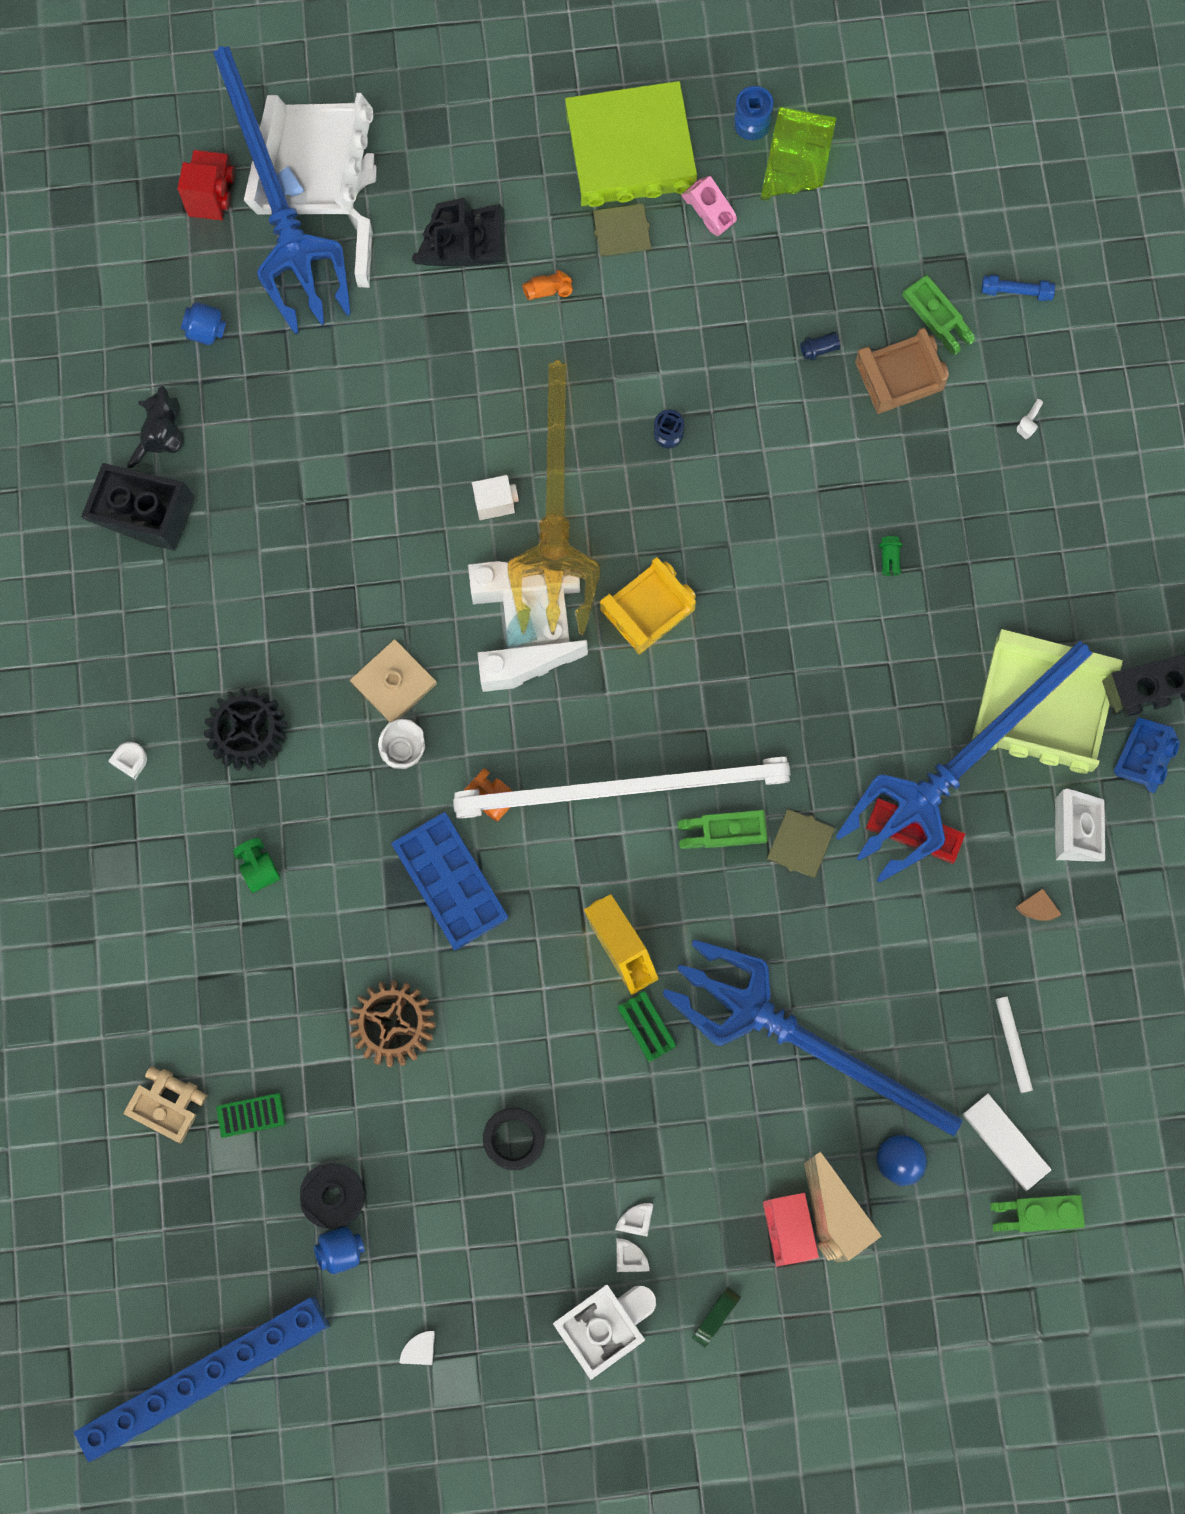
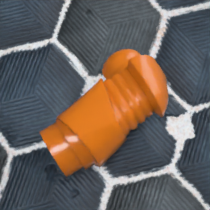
(548, 285)

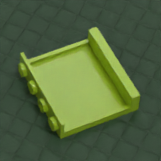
(631, 143)

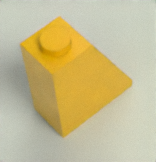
(621, 944)

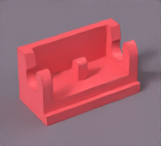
(790, 1229)

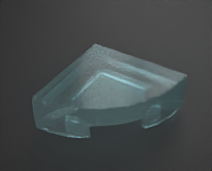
(515, 637)

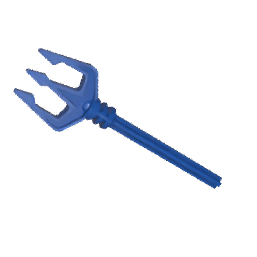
(293, 248)
(921, 800)
(753, 1010)

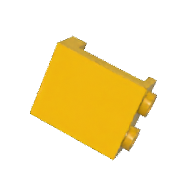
(649, 605)

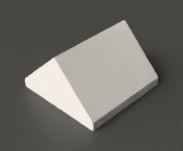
(1079, 827)

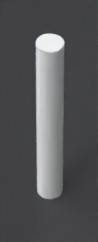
(1014, 1045)

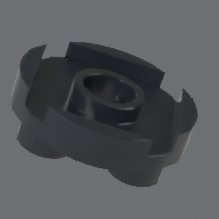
(332, 1215)

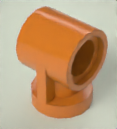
(485, 787)

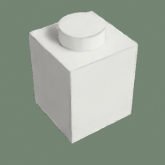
(494, 497)

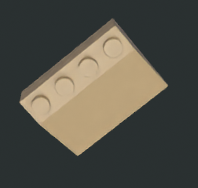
(836, 1214)

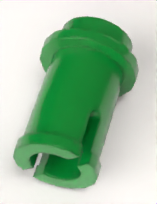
(891, 555)

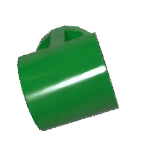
(258, 868)

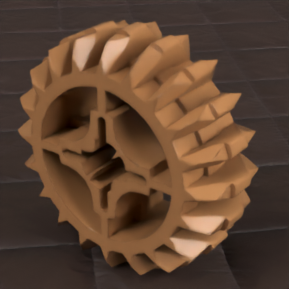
(397, 1008)

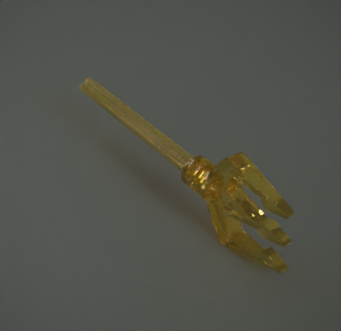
(554, 555)

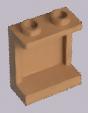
(902, 371)

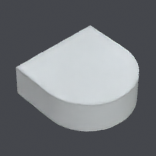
(129, 759)

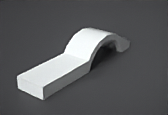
(363, 225)

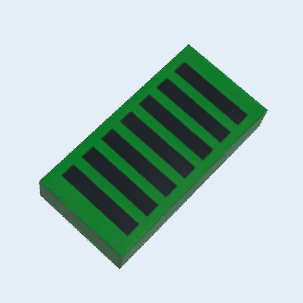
(250, 1115)

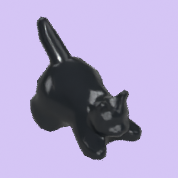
(158, 430)

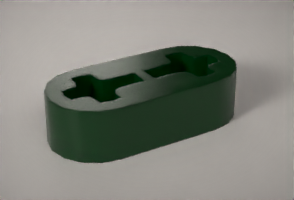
(716, 1317)

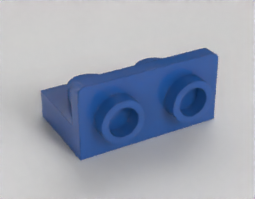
(1148, 754)

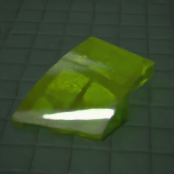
(798, 152)

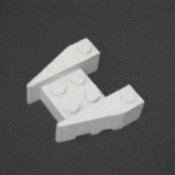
(522, 662)

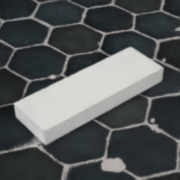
(1006, 1142)

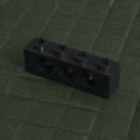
(1123, 691)

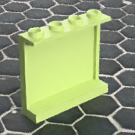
(1067, 722)

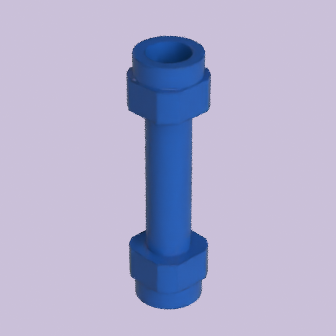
(1044, 290)

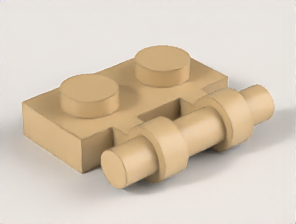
(161, 1114)

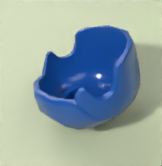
(902, 1160)

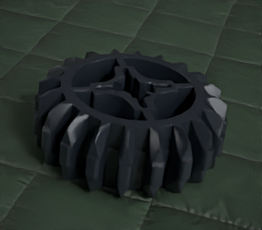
(237, 738)

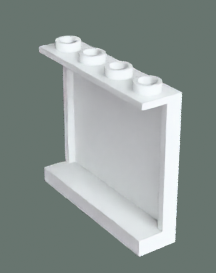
(321, 148)

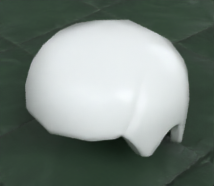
(401, 744)

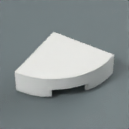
(636, 1219)
(630, 1257)
(419, 1349)

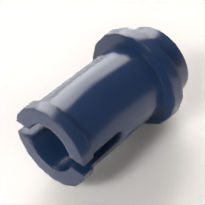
(818, 346)

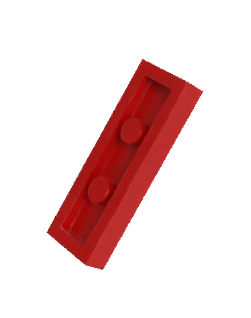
(913, 834)

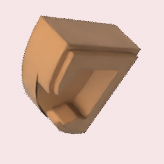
(1039, 907)

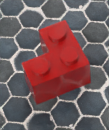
(206, 184)

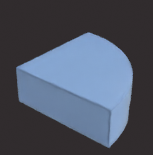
(289, 182)

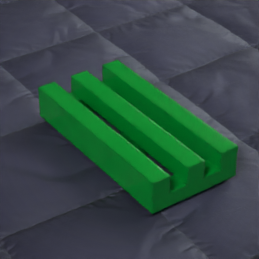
(633, 1002)

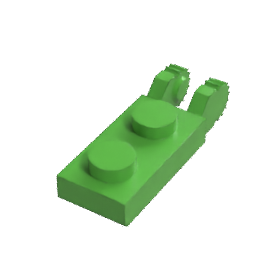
(938, 313)
(726, 830)
(1042, 1214)

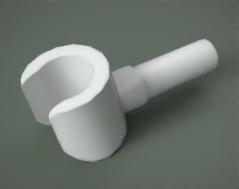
(1027, 426)

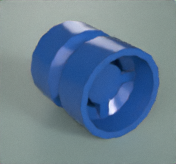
(753, 113)

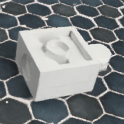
(604, 1327)

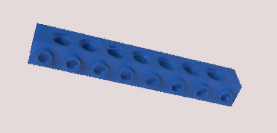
(201, 1379)

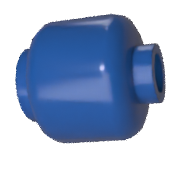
(203, 323)
(338, 1250)

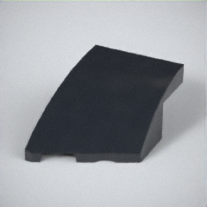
(463, 236)

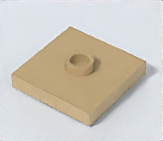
(393, 681)

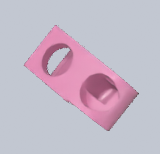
(710, 205)

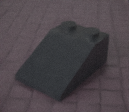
(139, 505)

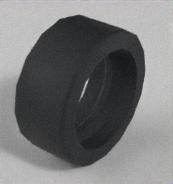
(491, 1129)

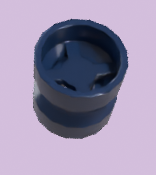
(668, 436)

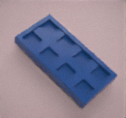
(450, 881)

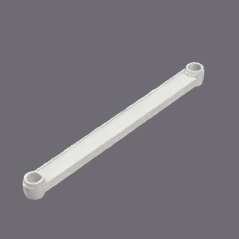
(470, 803)

